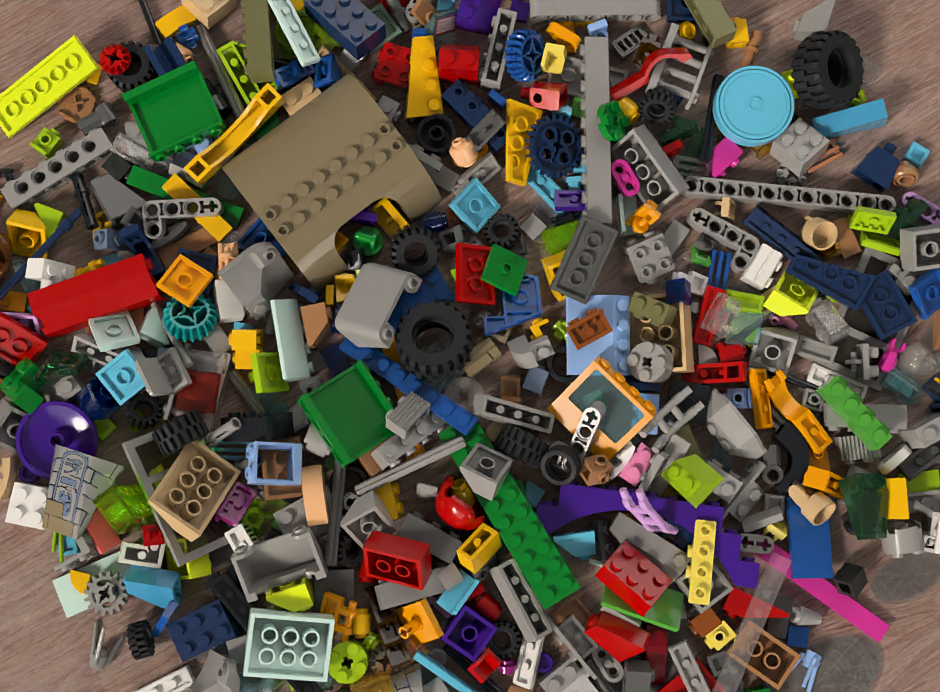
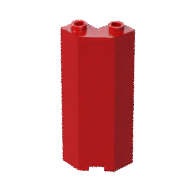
(101, 292)

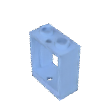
(294, 463)

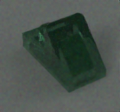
(682, 129)

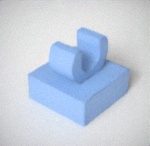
(597, 29)

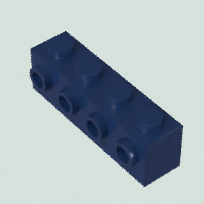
(471, 110)

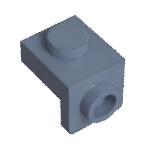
(109, 240)

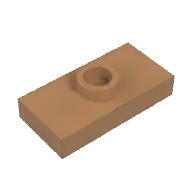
(423, 11)

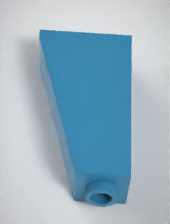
(852, 120)

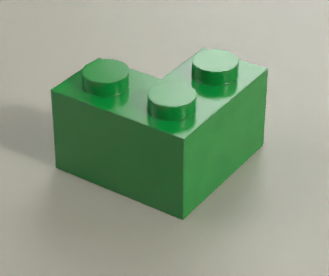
(22, 387)

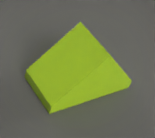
(50, 218)

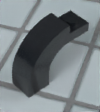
(797, 456)

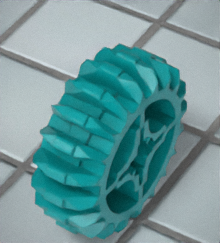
(187, 327)

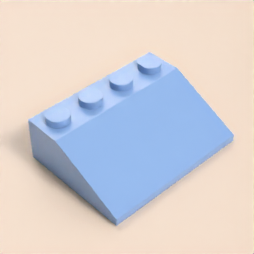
(613, 346)

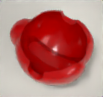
(455, 510)

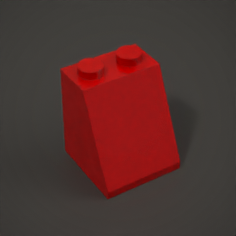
(458, 63)

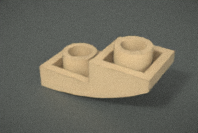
(9, 471)

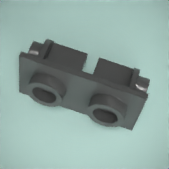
(604, 546)

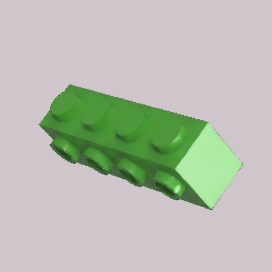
(854, 412)

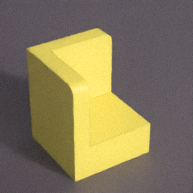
(553, 58)

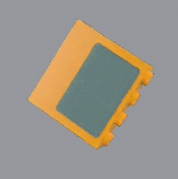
(624, 407)

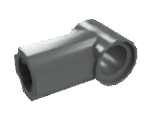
(102, 117)
(772, 462)

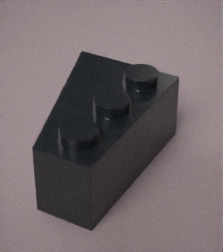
(260, 426)

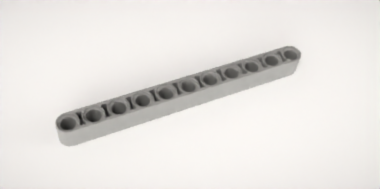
(796, 194)

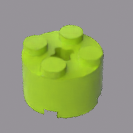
(342, 671)

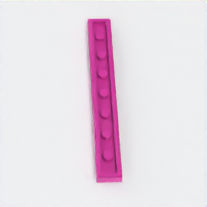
(828, 595)

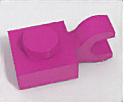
(888, 359)

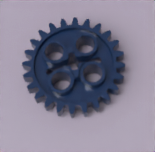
(569, 150)

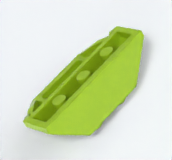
(234, 60)

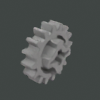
(102, 600)

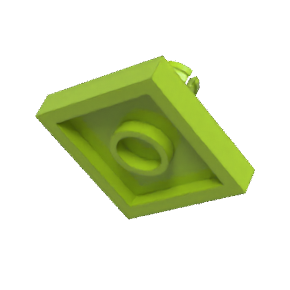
(267, 373)

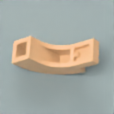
(314, 495)

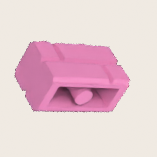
(637, 465)

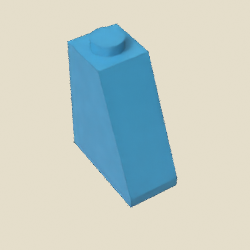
(154, 585)

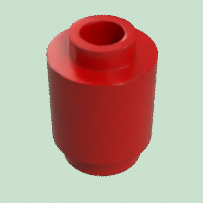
(487, 606)

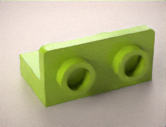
(871, 220)

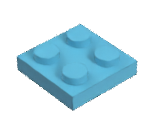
(474, 205)
(121, 377)

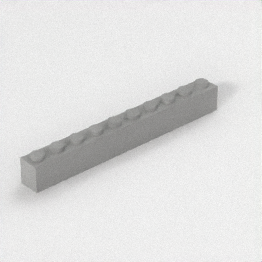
(596, 148)

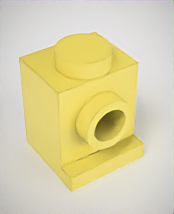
(727, 635)

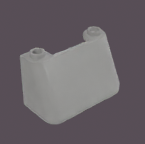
(371, 302)
(278, 562)

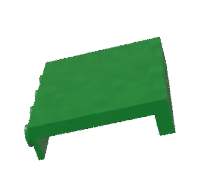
(175, 111)
(349, 413)

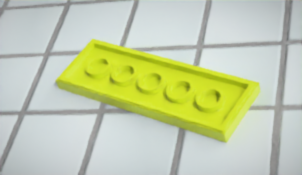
(45, 85)

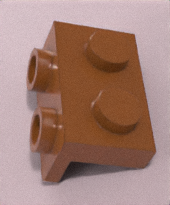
(588, 329)

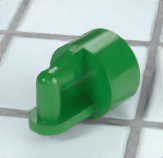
(370, 240)

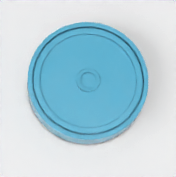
(753, 106)

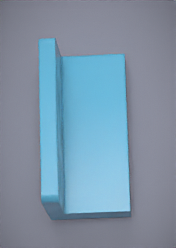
(456, 597)

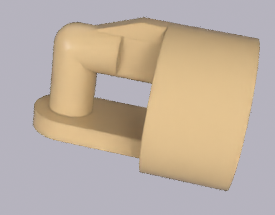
(818, 233)
(814, 506)

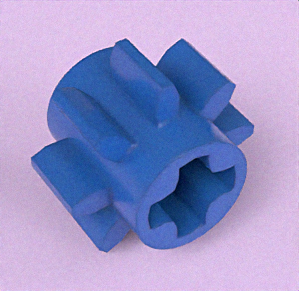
(187, 36)

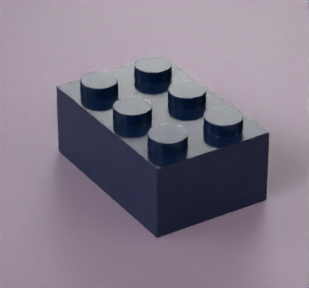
(203, 629)

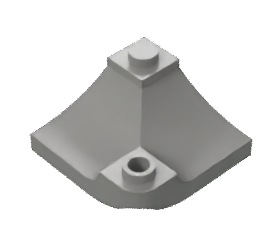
(256, 277)
(217, 674)

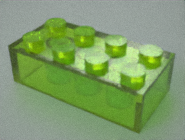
(124, 508)

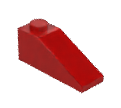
(719, 373)
(737, 602)

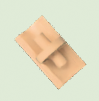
(227, 253)

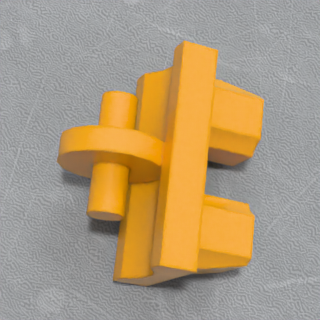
(643, 217)

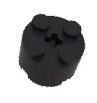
(432, 126)

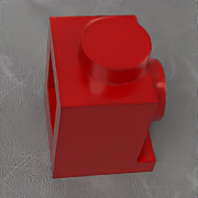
(730, 352)

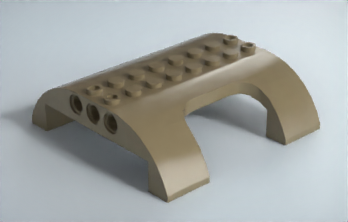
(326, 170)

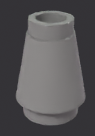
(804, 616)

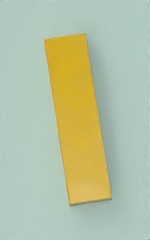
(180, 189)

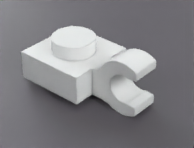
(697, 281)

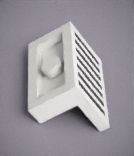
(241, 536)

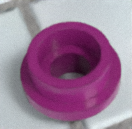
(508, 666)

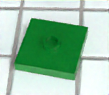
(504, 269)

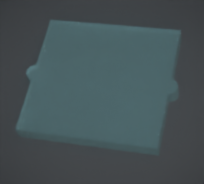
(745, 329)

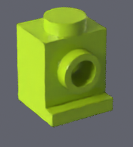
(52, 146)

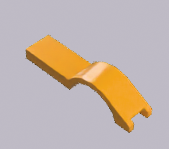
(800, 416)

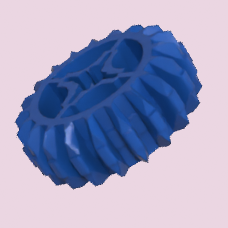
(524, 55)

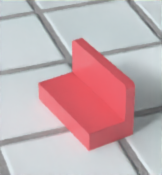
(102, 533)

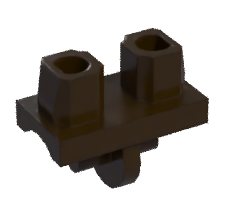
(646, 47)

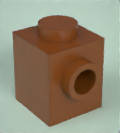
(703, 623)

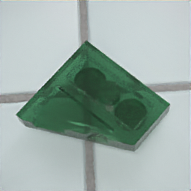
(61, 365)

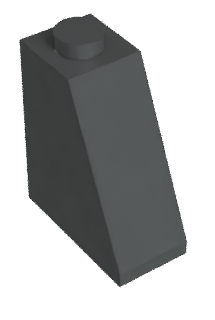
(114, 198)

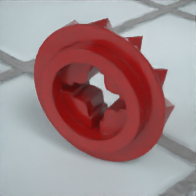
(118, 66)

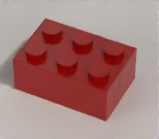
(397, 559)
(633, 578)

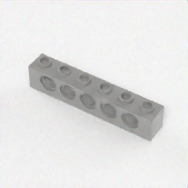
(54, 180)

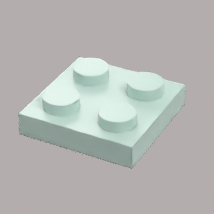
(114, 331)

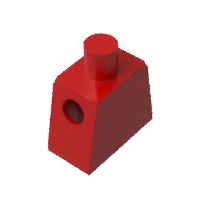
(546, 95)

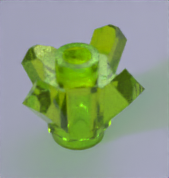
(256, 517)

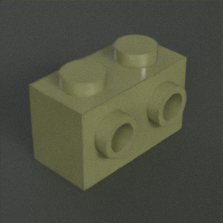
(648, 307)

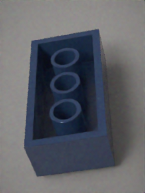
(348, 24)

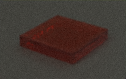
(201, 393)

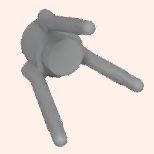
(99, 657)

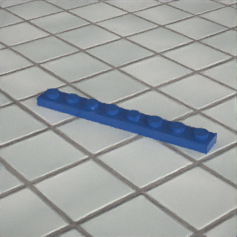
(407, 382)

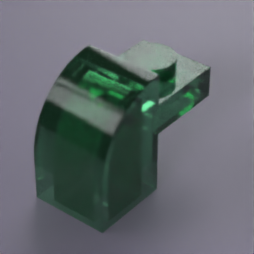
(907, 216)

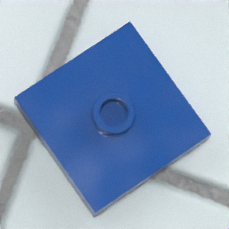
(926, 293)

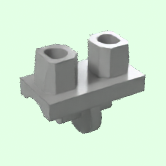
(860, 361)

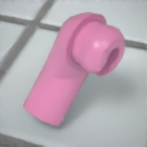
(783, 320)

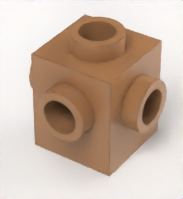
(596, 469)

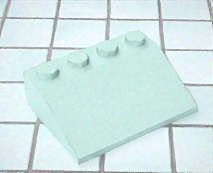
(288, 645)

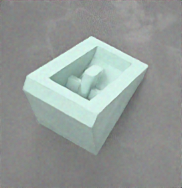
(152, 329)

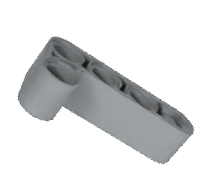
(183, 212)
(725, 227)
(581, 435)

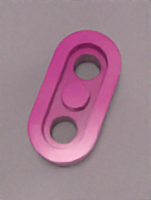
(626, 177)

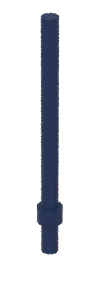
(65, 225)

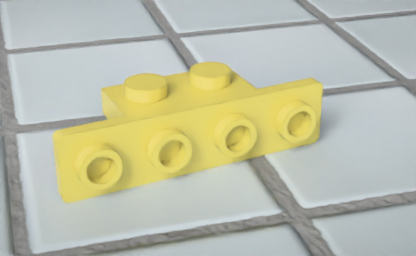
(701, 562)

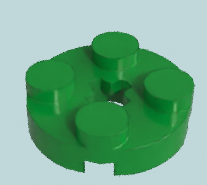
(612, 120)

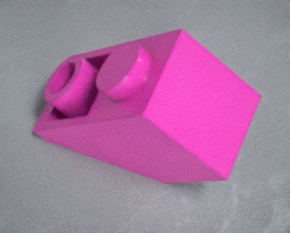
(723, 156)

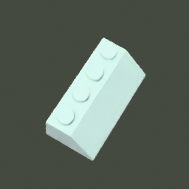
(291, 340)

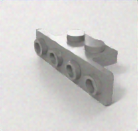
(439, 174)
(652, 479)
(748, 493)
(579, 643)

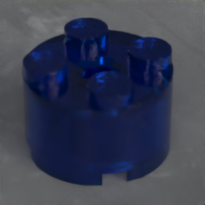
(97, 400)

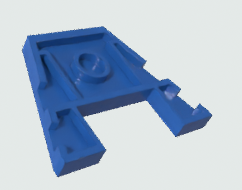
(517, 308)

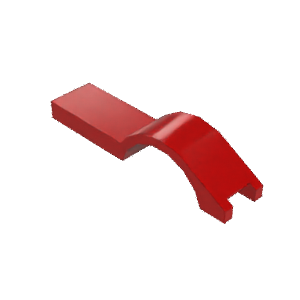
(642, 77)

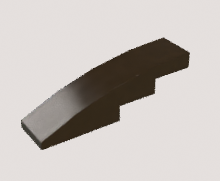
(388, 631)

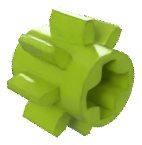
(560, 330)

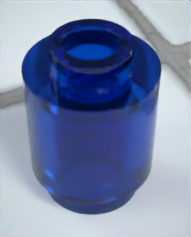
(434, 221)

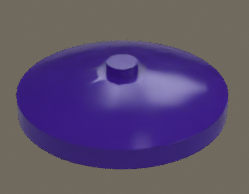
(54, 424)

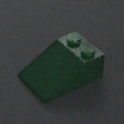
(867, 504)

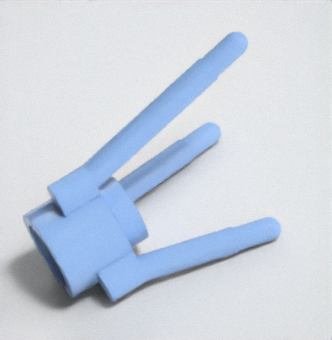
(811, 661)

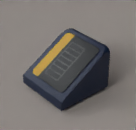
(932, 388)

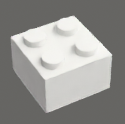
(27, 505)

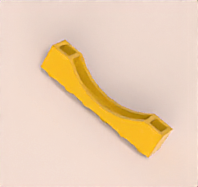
(212, 158)

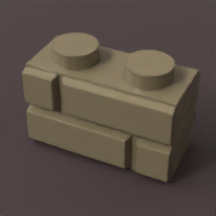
(482, 356)

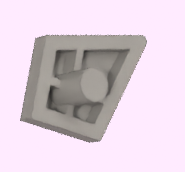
(300, 419)

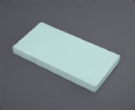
(71, 599)

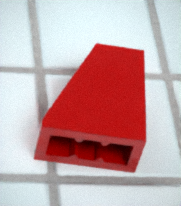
(617, 636)

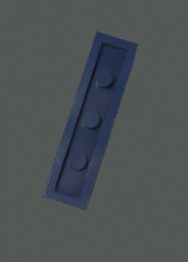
(778, 234)

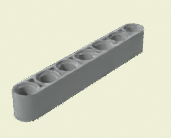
(594, 10)

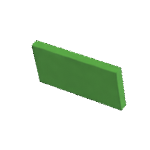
(664, 613)

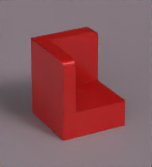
(484, 665)

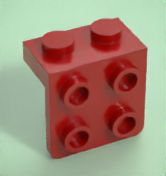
(392, 65)

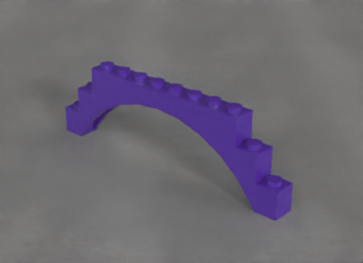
(580, 501)

